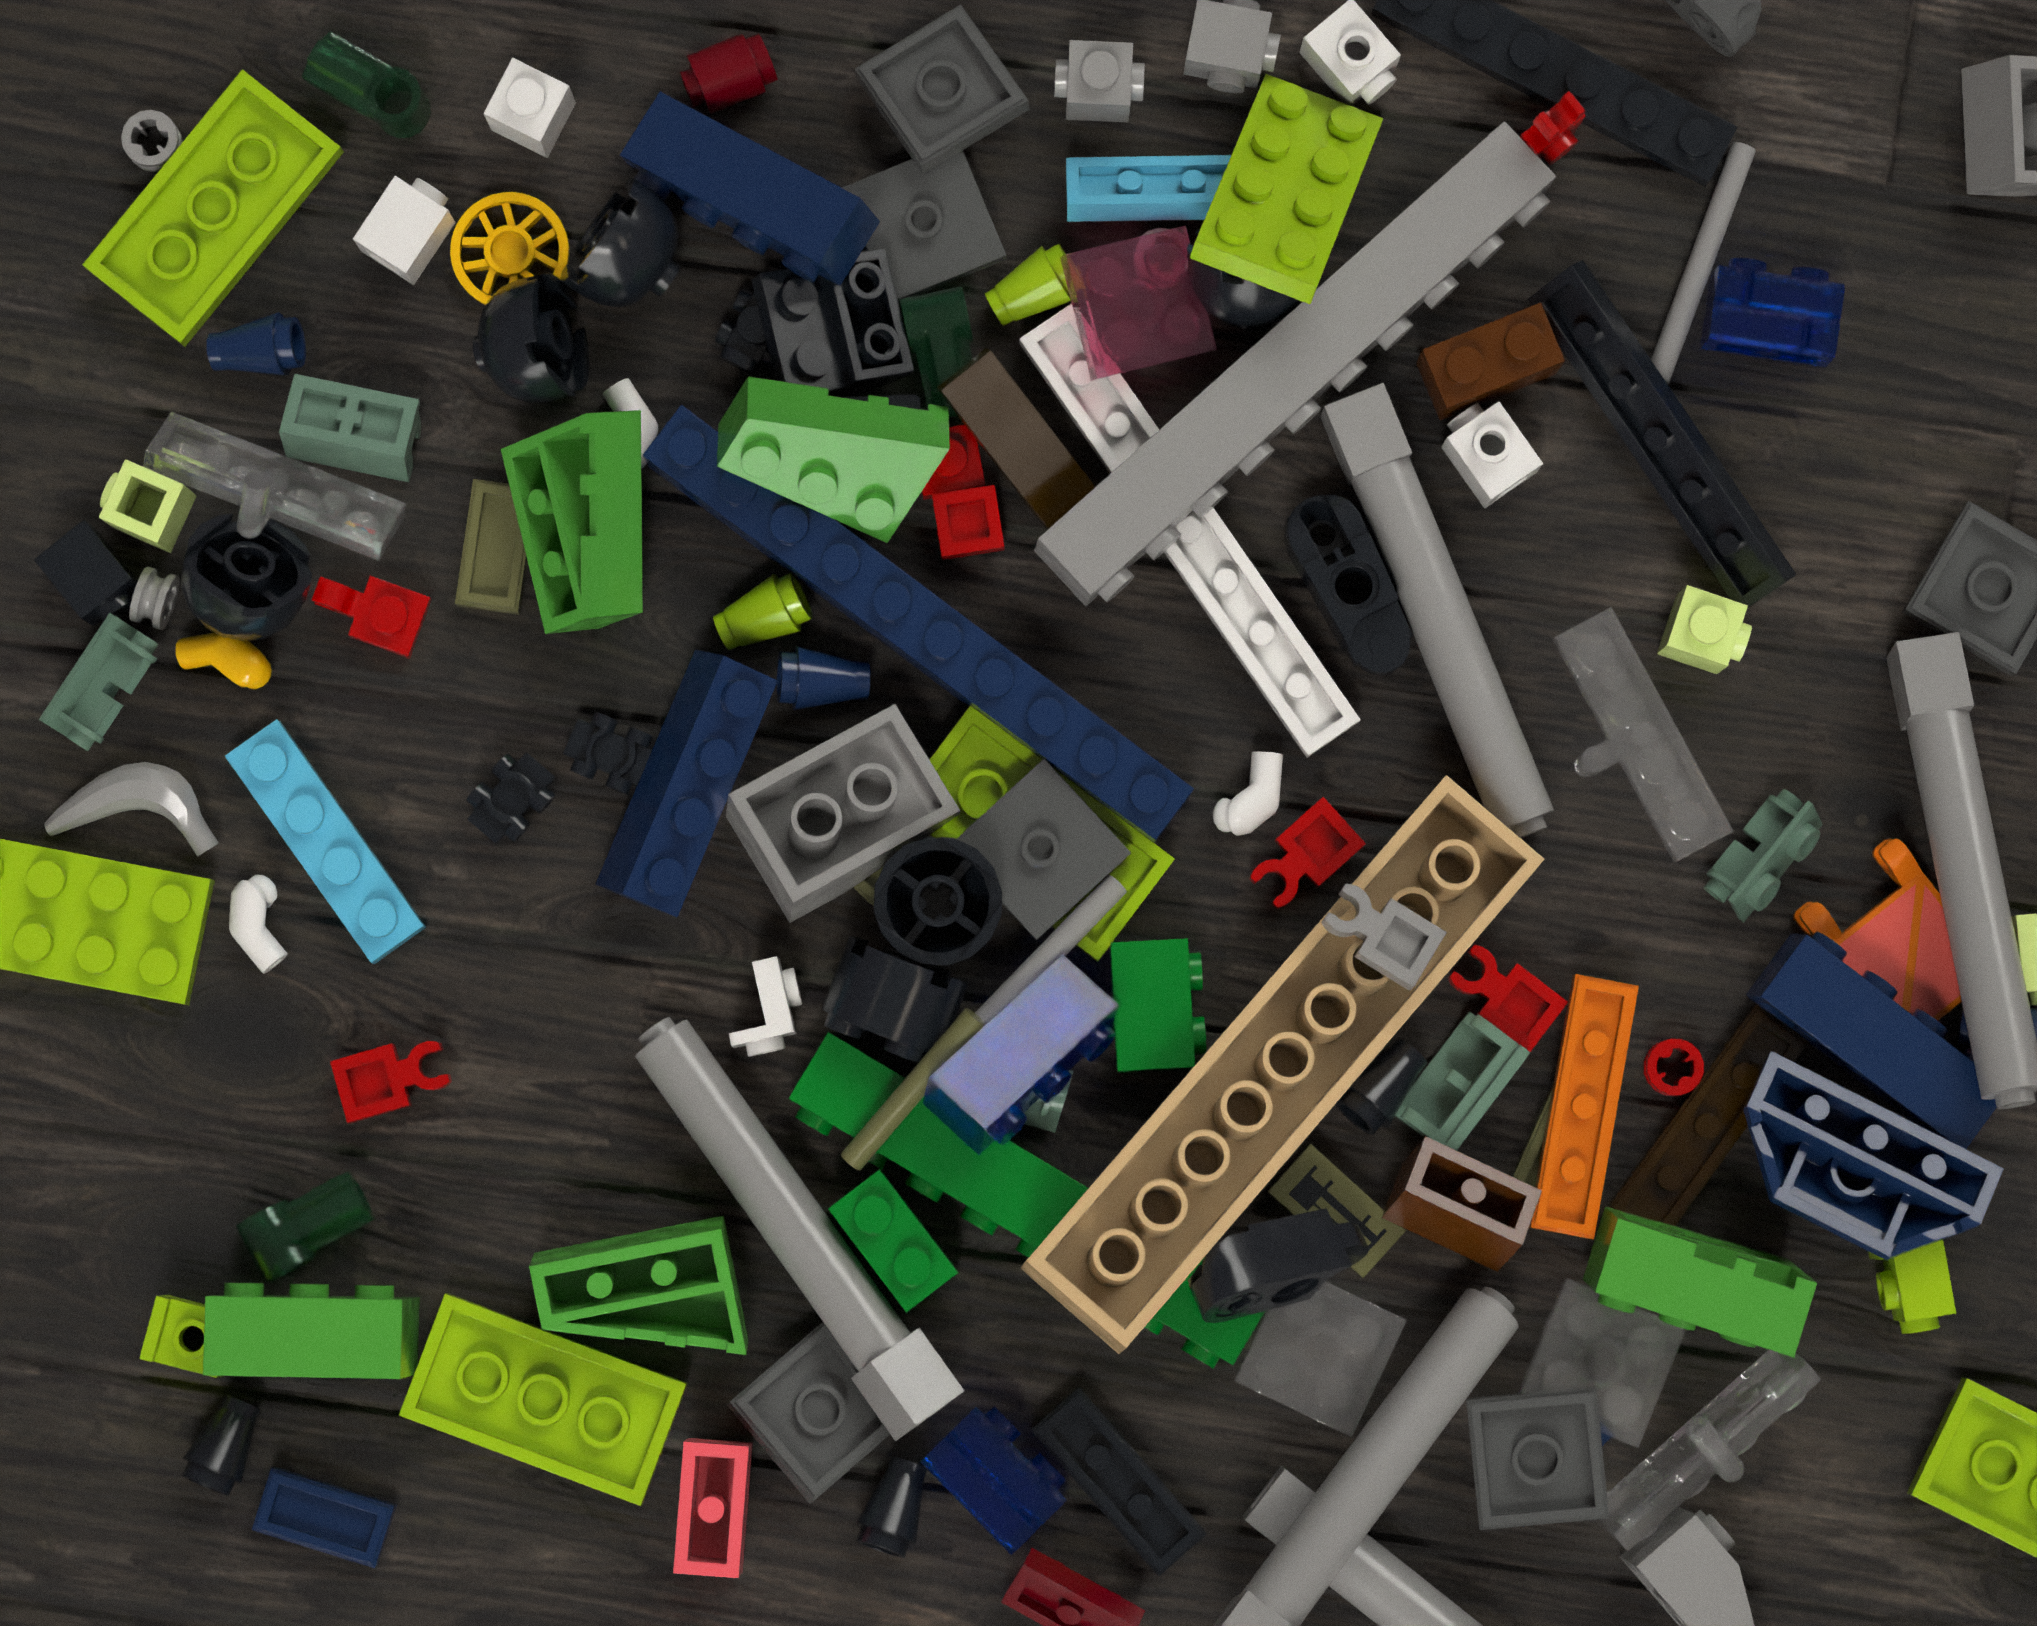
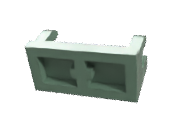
(350, 427)
(1461, 1081)

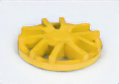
(508, 248)

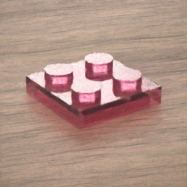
(1136, 304)

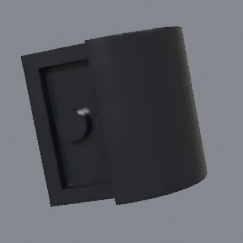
(832, 333)

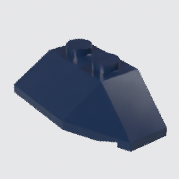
(1861, 1164)

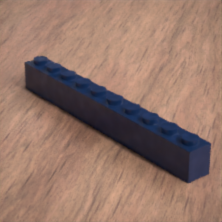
(923, 630)

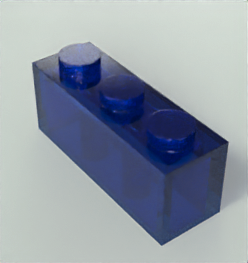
(1022, 1056)

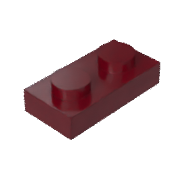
(1061, 1597)

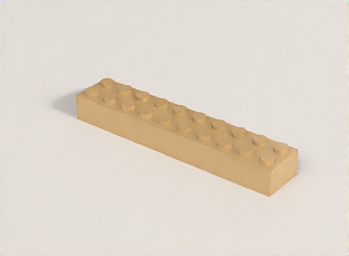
(1273, 1075)

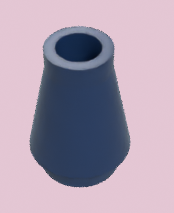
(260, 346)
(819, 679)

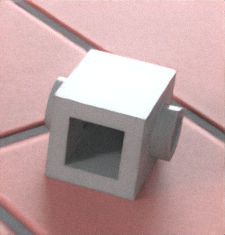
(1231, 44)
(1099, 81)

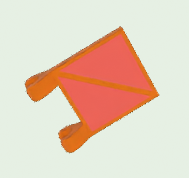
(1899, 938)

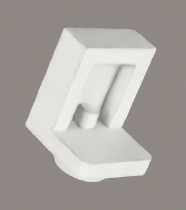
(777, 994)

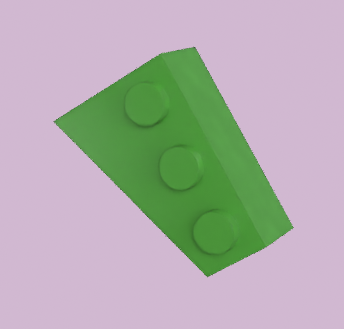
(832, 452)
(581, 518)
(1699, 1282)
(646, 1286)
(311, 1333)

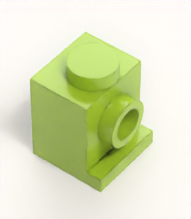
(1916, 1288)
(166, 1330)

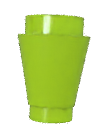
(1031, 287)
(764, 613)

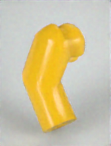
(233, 658)

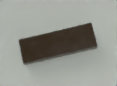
(1016, 437)

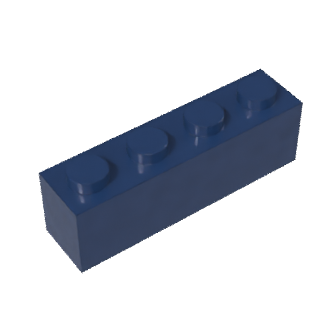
(749, 189)
(686, 782)
(1873, 1037)

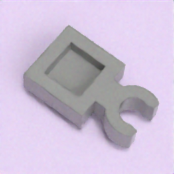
(1393, 941)

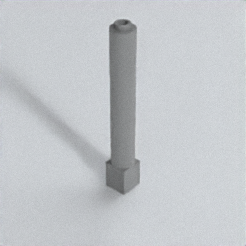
(1379, 468)
(1934, 708)
(896, 1368)
(1376, 1463)
(1371, 1577)

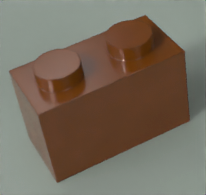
(1490, 361)
(1461, 1204)

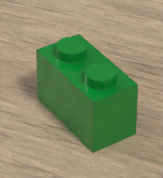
(1155, 1006)
(893, 1240)

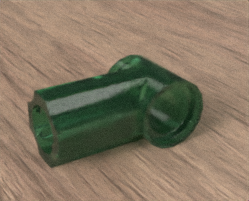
(366, 84)
(939, 336)
(292, 1231)

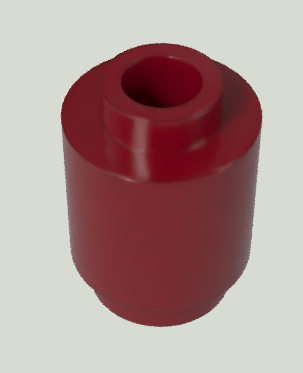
(728, 72)

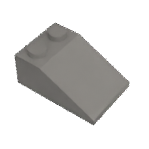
(2001, 126)
(839, 811)
(1692, 1571)

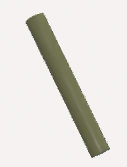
(910, 1091)

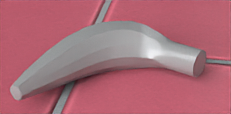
(137, 788)

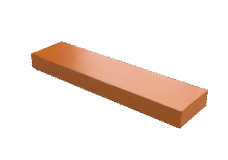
(1583, 1105)

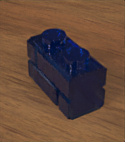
(1773, 313)
(995, 1477)

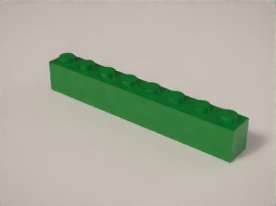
(997, 1186)

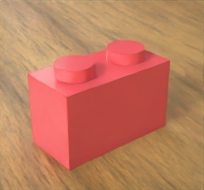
(712, 1507)

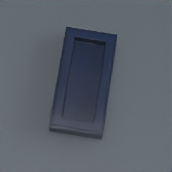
(324, 1517)

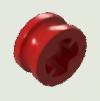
(1664, 1050)

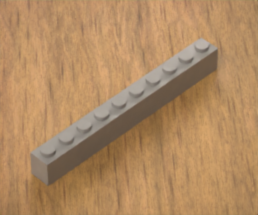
(1294, 365)

